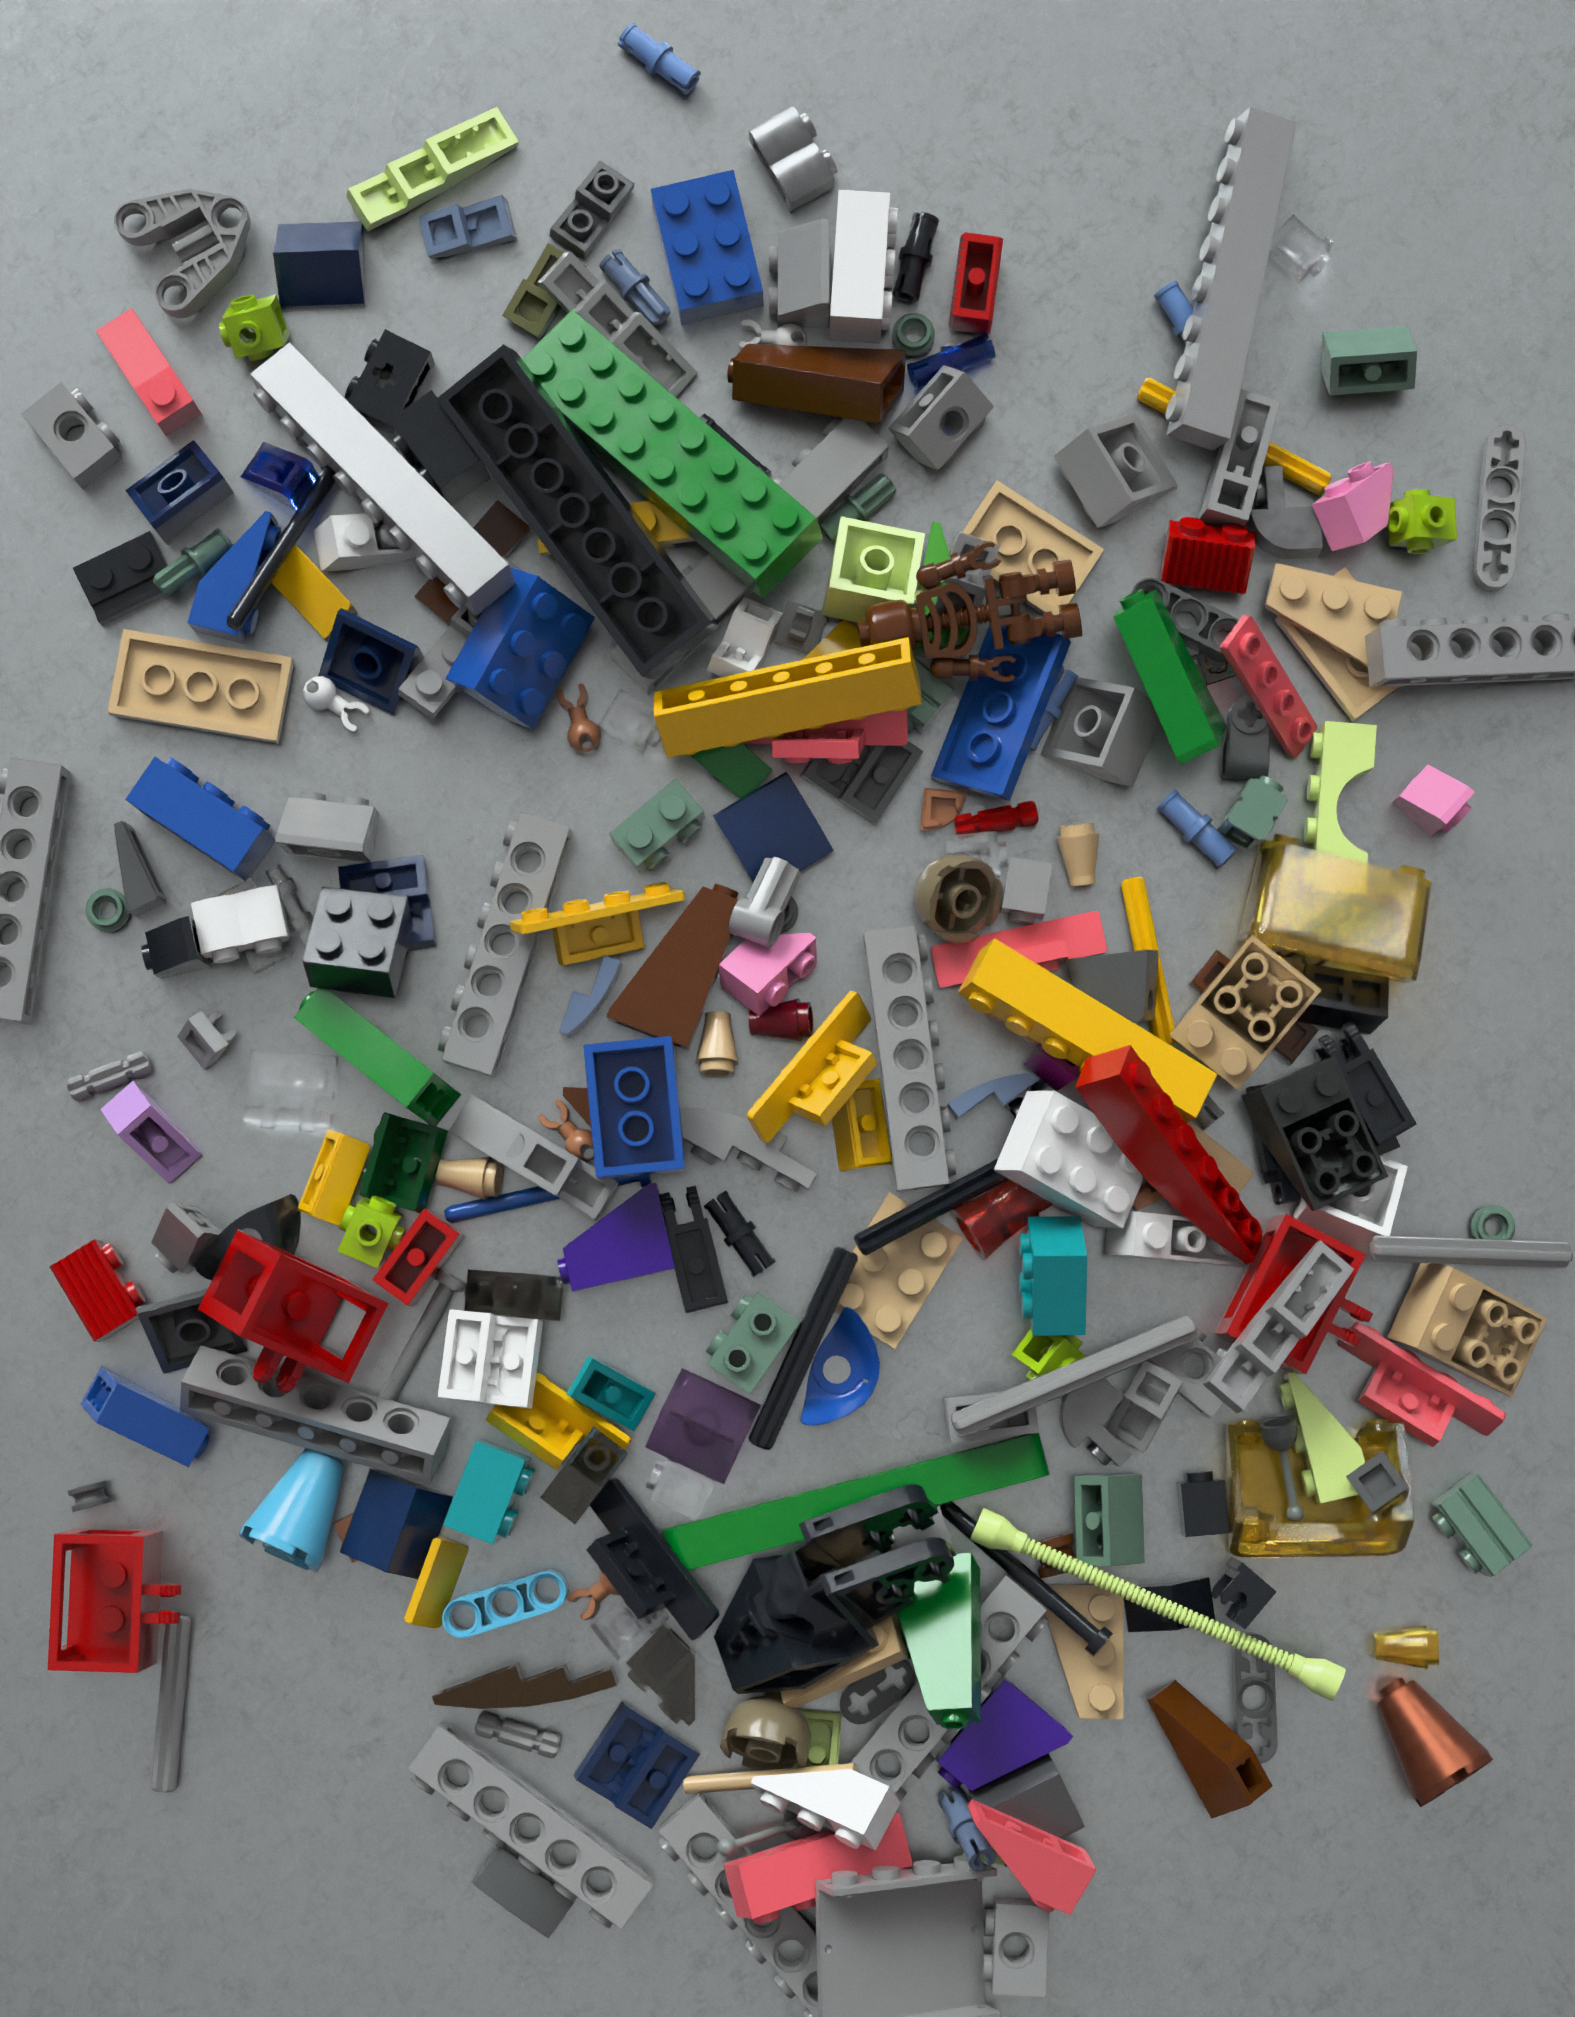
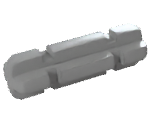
(109, 1076)
(518, 1734)

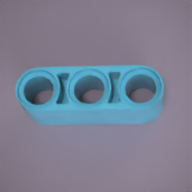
(489, 1618)

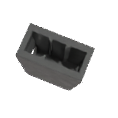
(1119, 981)

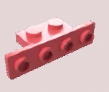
(1268, 685)
(841, 740)
(1042, 943)
(1415, 1393)

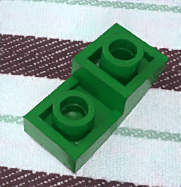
(735, 767)

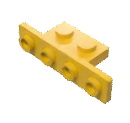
(597, 929)
(820, 1074)
(552, 1424)

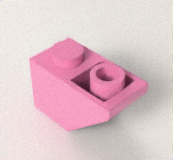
(1356, 505)
(1435, 800)
(763, 974)

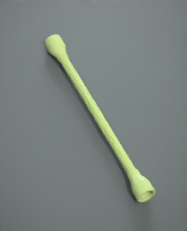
(1316, 1674)

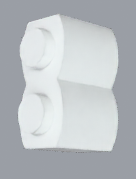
(241, 923)

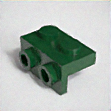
(403, 1162)

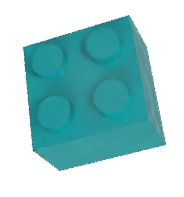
(1054, 1275)
(488, 1492)

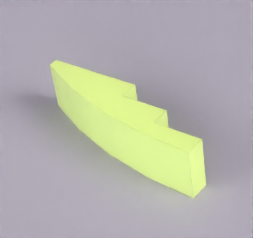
(432, 169)

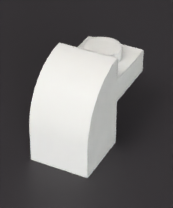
(745, 639)

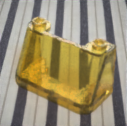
(1337, 909)
(1329, 1529)

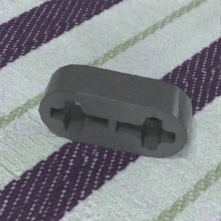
(882, 1700)

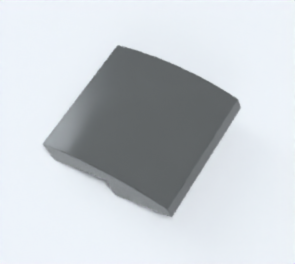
(865, 782)

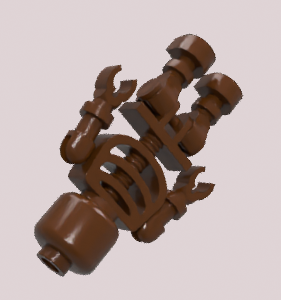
(896, 620)

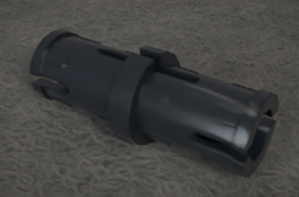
(915, 256)
(739, 1233)

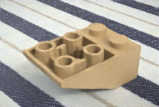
(1245, 1012)
(1467, 1327)

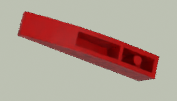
(1166, 1148)

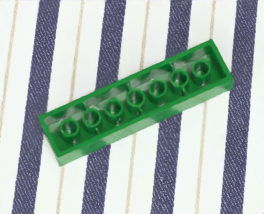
(673, 456)

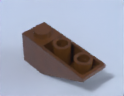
(1212, 1754)

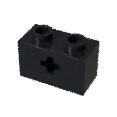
(410, 369)

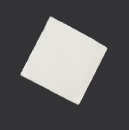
(490, 1359)

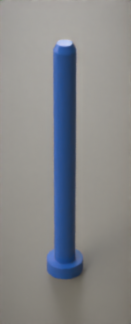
(516, 1200)

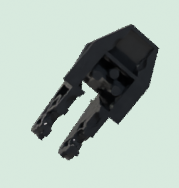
(795, 1632)

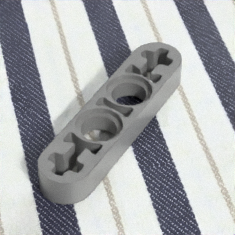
(1503, 508)

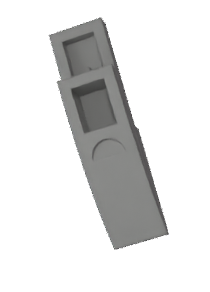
(427, 684)
(719, 1132)
(533, 1156)

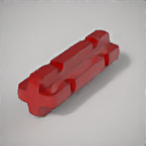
(997, 819)

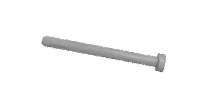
(422, 1333)

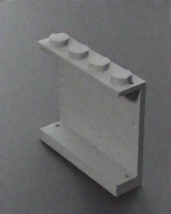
(902, 1942)

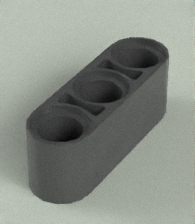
(1208, 617)

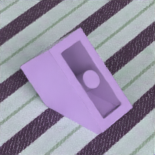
(150, 1132)

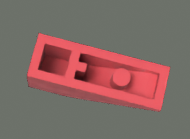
(148, 372)
(1044, 1864)

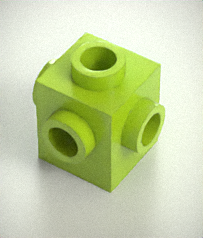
(254, 327)
(1422, 521)
(360, 1241)
(1047, 1353)

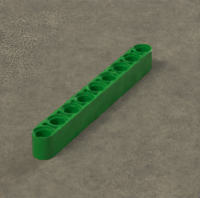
(778, 1520)

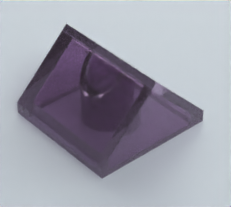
(702, 1425)

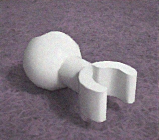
(784, 335)
(327, 698)

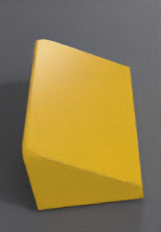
(310, 592)
(862, 1129)
(334, 1177)
(436, 1582)

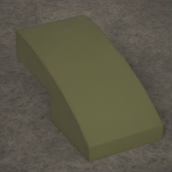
(531, 305)

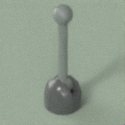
(1279, 1435)
(790, 1826)

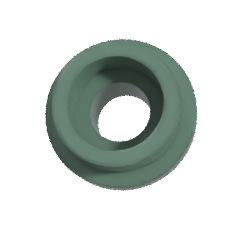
(917, 322)
(95, 905)
(1498, 1213)

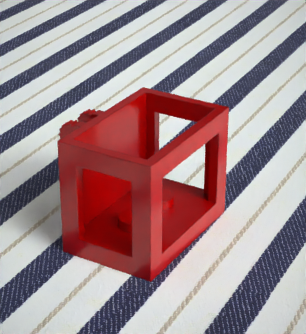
(1275, 1259)
(287, 1310)
(110, 1600)

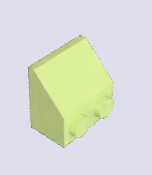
(871, 567)

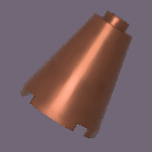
(1428, 1741)

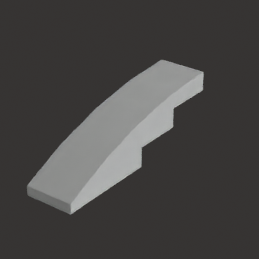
(628, 330)
(1278, 1326)

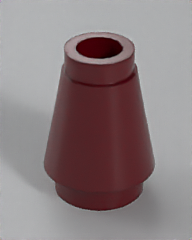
(784, 1021)

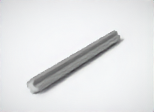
(1074, 1376)

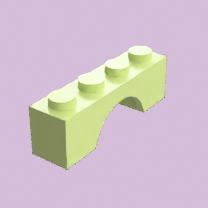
(1342, 754)

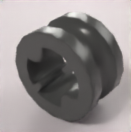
(89, 1496)

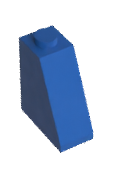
(145, 1417)

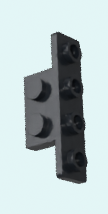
(644, 1564)

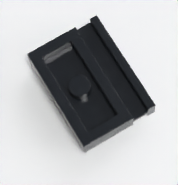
(122, 578)

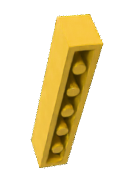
(787, 698)
(1074, 1023)

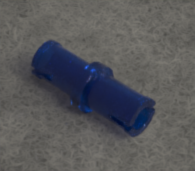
(957, 357)

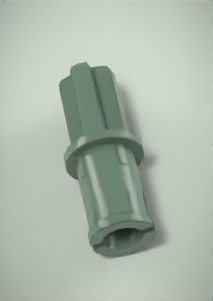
(859, 505)
(192, 562)

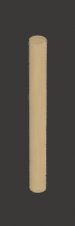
(742, 1780)

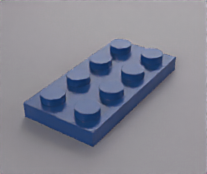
(1000, 718)

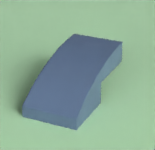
(467, 229)
(584, 1007)
(1002, 1089)

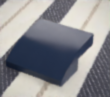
(773, 824)
(399, 878)
(636, 1765)

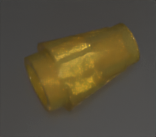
(1409, 1647)

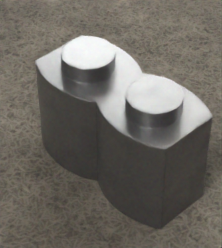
(792, 157)

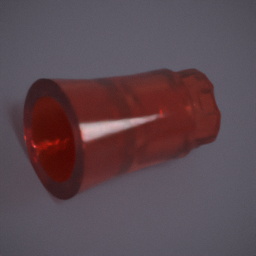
(997, 1216)

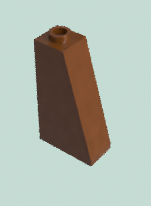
(819, 379)
(680, 973)

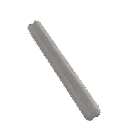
(1470, 1251)

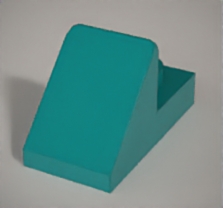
(611, 1393)

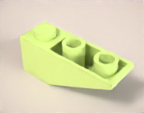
(1325, 1444)

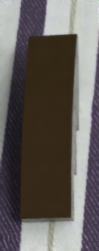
(510, 1689)

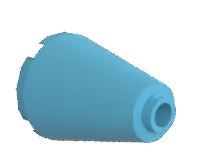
(298, 1511)

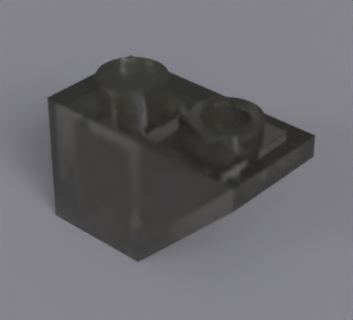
(514, 1294)
(584, 1475)
(669, 1669)

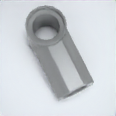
(761, 913)

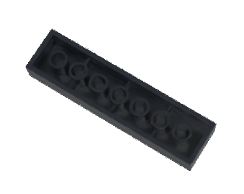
(578, 512)

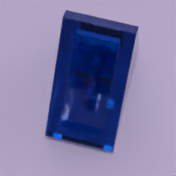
(280, 474)

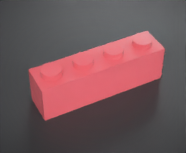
(788, 1872)

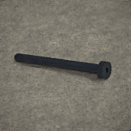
(281, 549)
(1030, 1581)

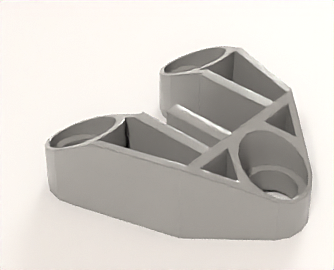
(194, 220)

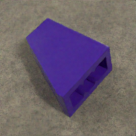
(621, 1245)
(1008, 1737)

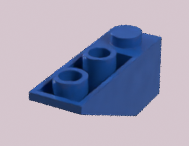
(229, 578)

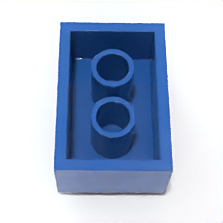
(707, 247)
(521, 649)
(202, 816)
(634, 1107)

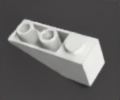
(356, 543)
(1165, 1238)
(838, 1800)

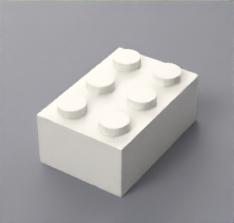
(862, 266)
(1069, 1160)

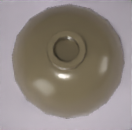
(958, 897)
(767, 1734)

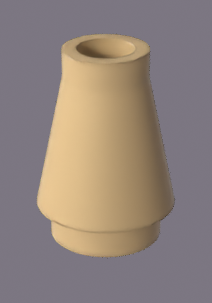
(1079, 852)
(717, 1046)
(472, 1176)

